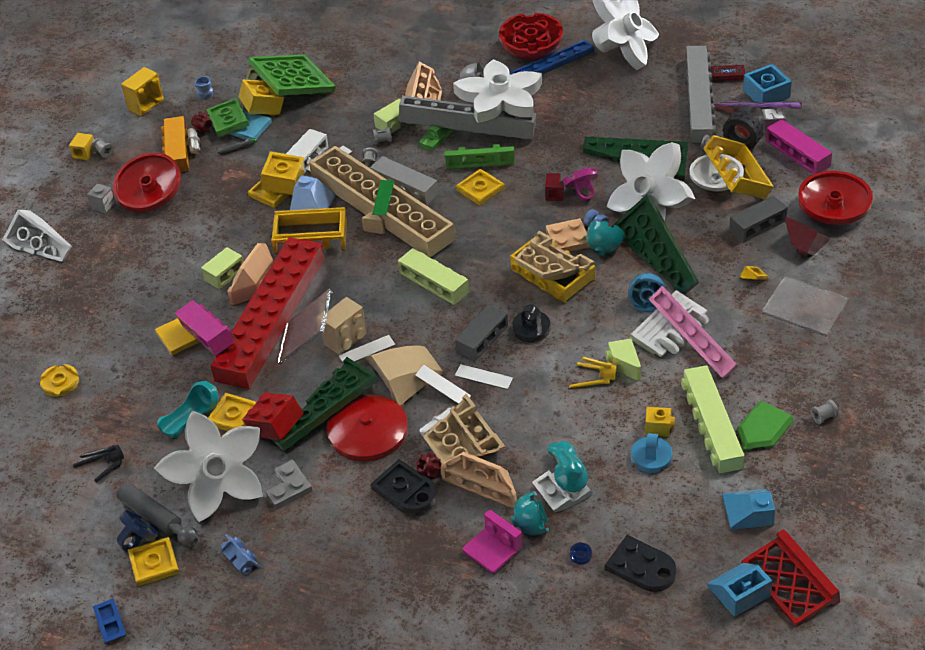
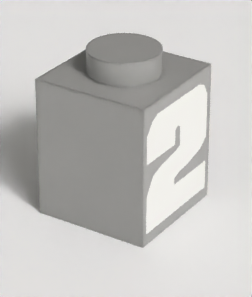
(771, 116)
(101, 198)

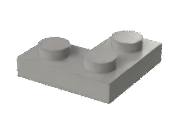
(293, 485)

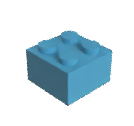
(767, 85)

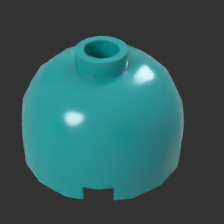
(604, 238)
(529, 515)

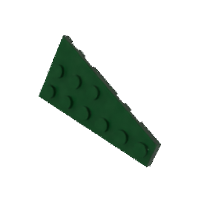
(613, 147)
(653, 242)
(329, 399)

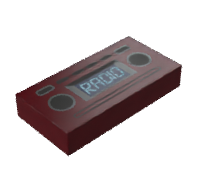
(728, 72)

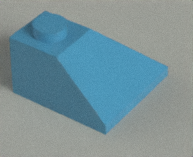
(749, 509)

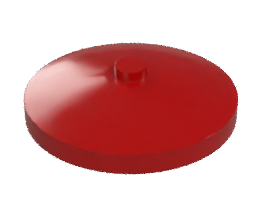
(147, 182)
(835, 197)
(368, 428)

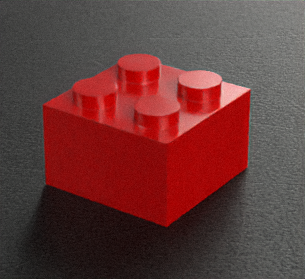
(273, 415)

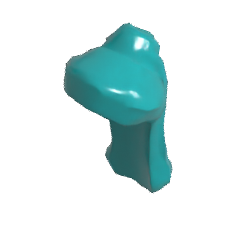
(201, 399)
(570, 471)

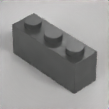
(758, 218)
(481, 333)

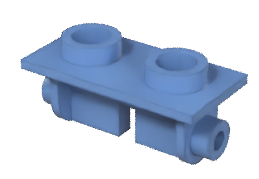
(245, 558)

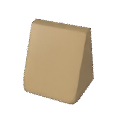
(373, 223)

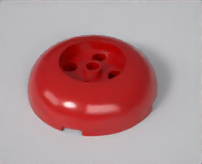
(531, 35)

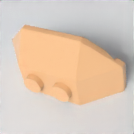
(424, 83)
(250, 274)
(480, 477)

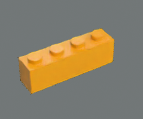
(175, 141)

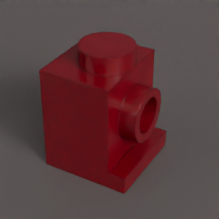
(554, 187)

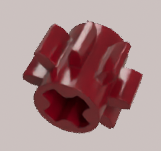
(201, 122)
(428, 465)

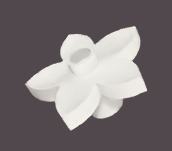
(624, 29)
(499, 92)
(651, 177)
(213, 464)

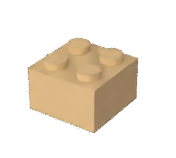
(344, 326)

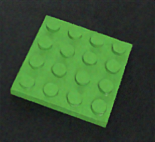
(291, 74)

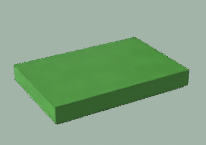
(227, 117)

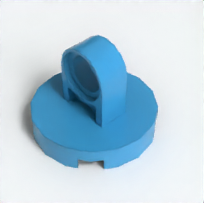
(651, 454)

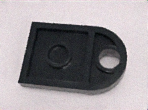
(404, 488)
(642, 565)

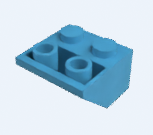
(741, 587)

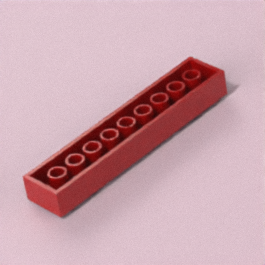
(268, 313)

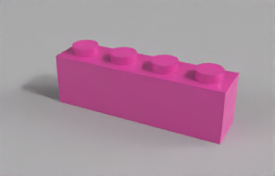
(798, 147)
(205, 327)

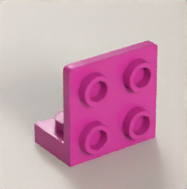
(495, 543)

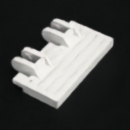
(659, 335)

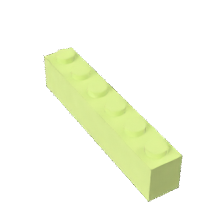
(712, 419)

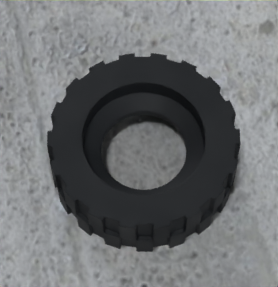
(749, 122)

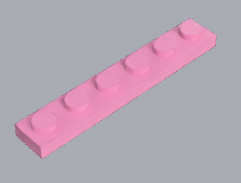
(693, 333)

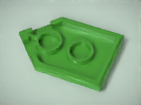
(763, 426)

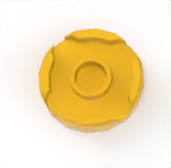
(59, 380)

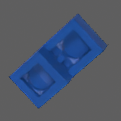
(109, 621)

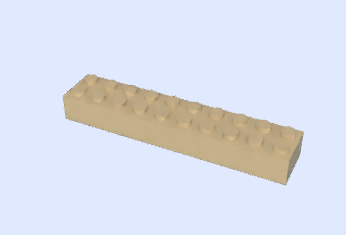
(405, 214)

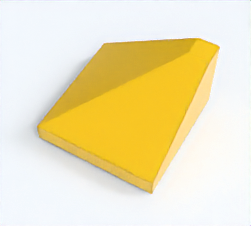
(752, 272)

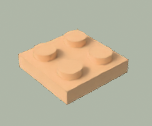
(568, 235)

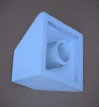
(311, 194)

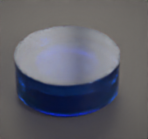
(581, 553)

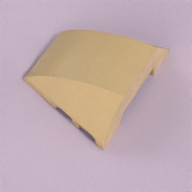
(549, 260)
(398, 370)
(462, 432)

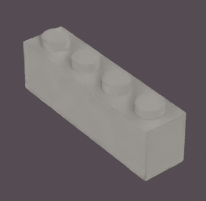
(412, 182)

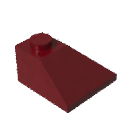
(805, 238)

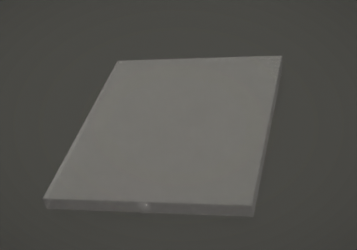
(805, 306)
(305, 327)

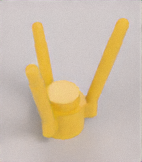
(607, 371)

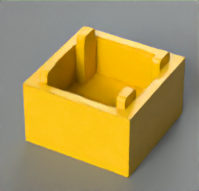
(142, 91)
(260, 98)
(281, 172)

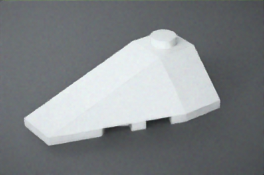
(35, 236)

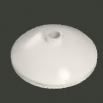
(706, 175)

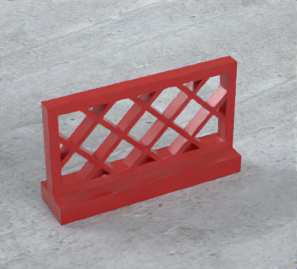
(808, 571)

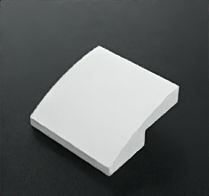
(555, 496)

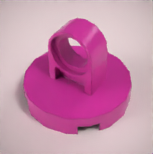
(580, 180)

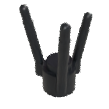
(112, 454)

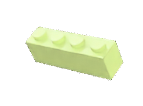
(433, 276)

